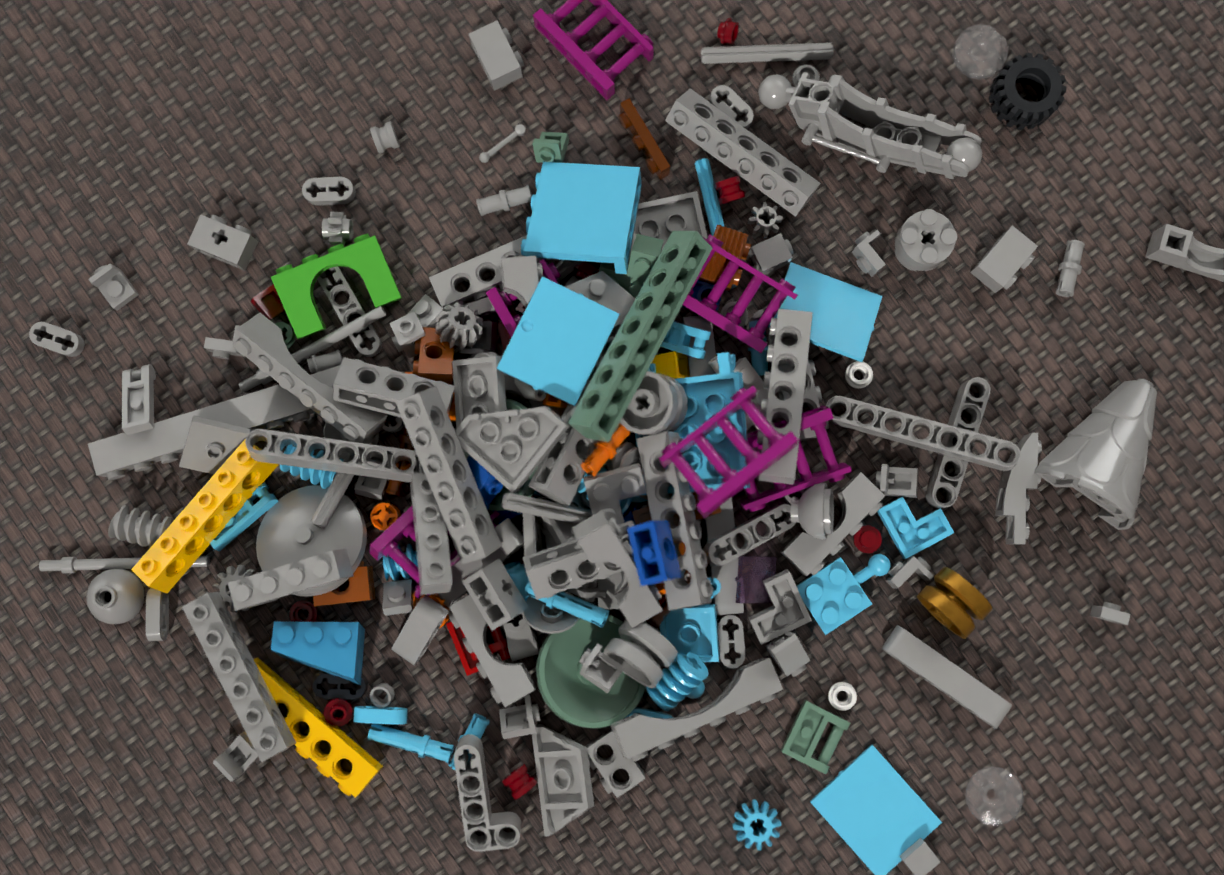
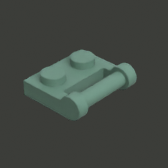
(807, 732)

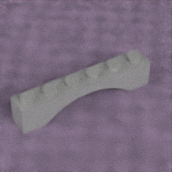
(264, 346)
(749, 684)

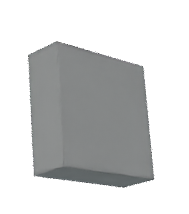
(919, 858)

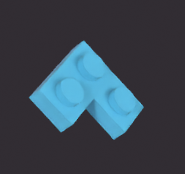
(912, 534)

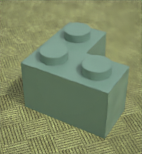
(641, 261)

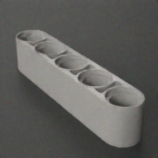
(975, 407)
(946, 676)

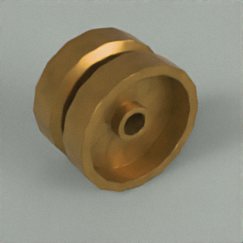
(954, 602)

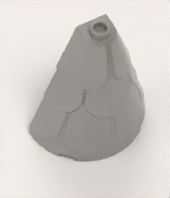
(1108, 452)

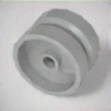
(656, 406)
(641, 653)

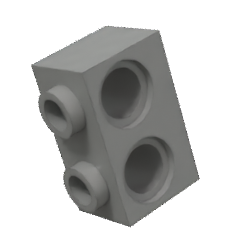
(616, 761)

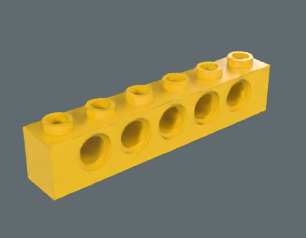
(202, 520)
(342, 746)

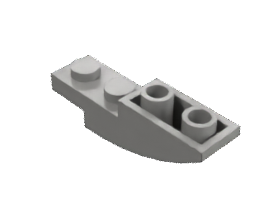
(1011, 494)

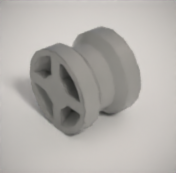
(384, 137)

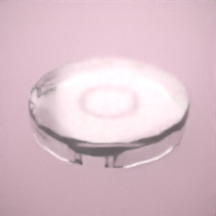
(980, 51)

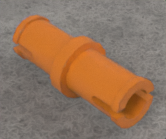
(604, 451)

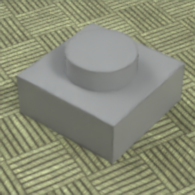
(1111, 613)

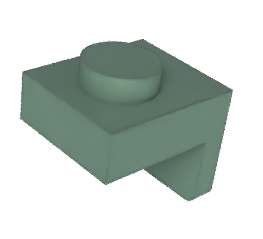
(550, 147)

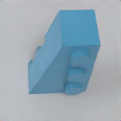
(322, 645)

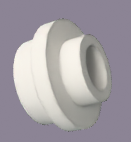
(862, 367)
(850, 698)

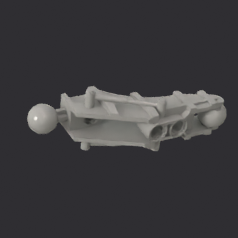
(895, 131)

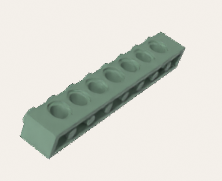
(640, 336)

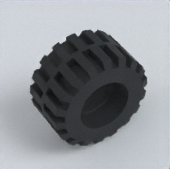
(1038, 74)

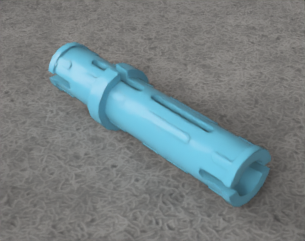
(573, 606)
(422, 746)

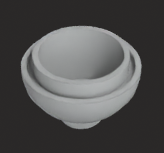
(815, 511)
(126, 596)

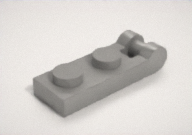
(138, 399)

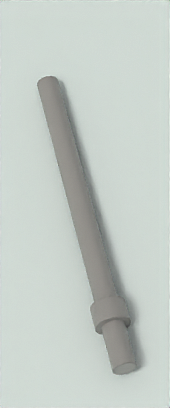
(317, 346)
(72, 564)

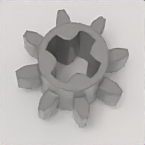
(771, 216)
(337, 228)

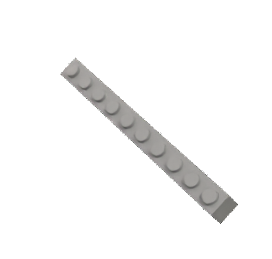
(164, 443)

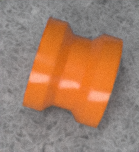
(380, 516)

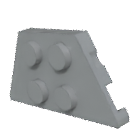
(605, 292)
(561, 778)

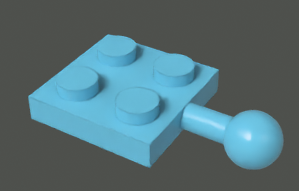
(836, 593)
(693, 631)

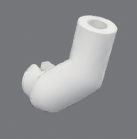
(528, 391)

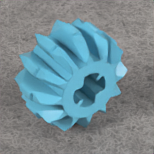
(760, 835)

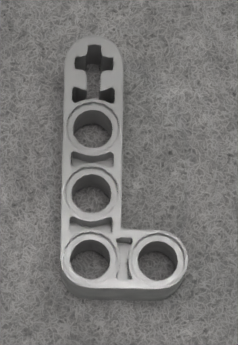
(511, 541)
(478, 792)

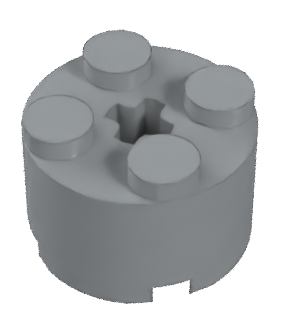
(935, 230)

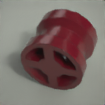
(729, 190)
(519, 781)

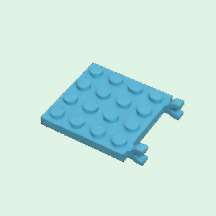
(706, 398)

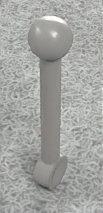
(519, 131)

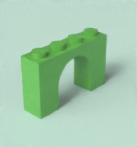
(297, 284)

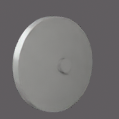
(291, 536)

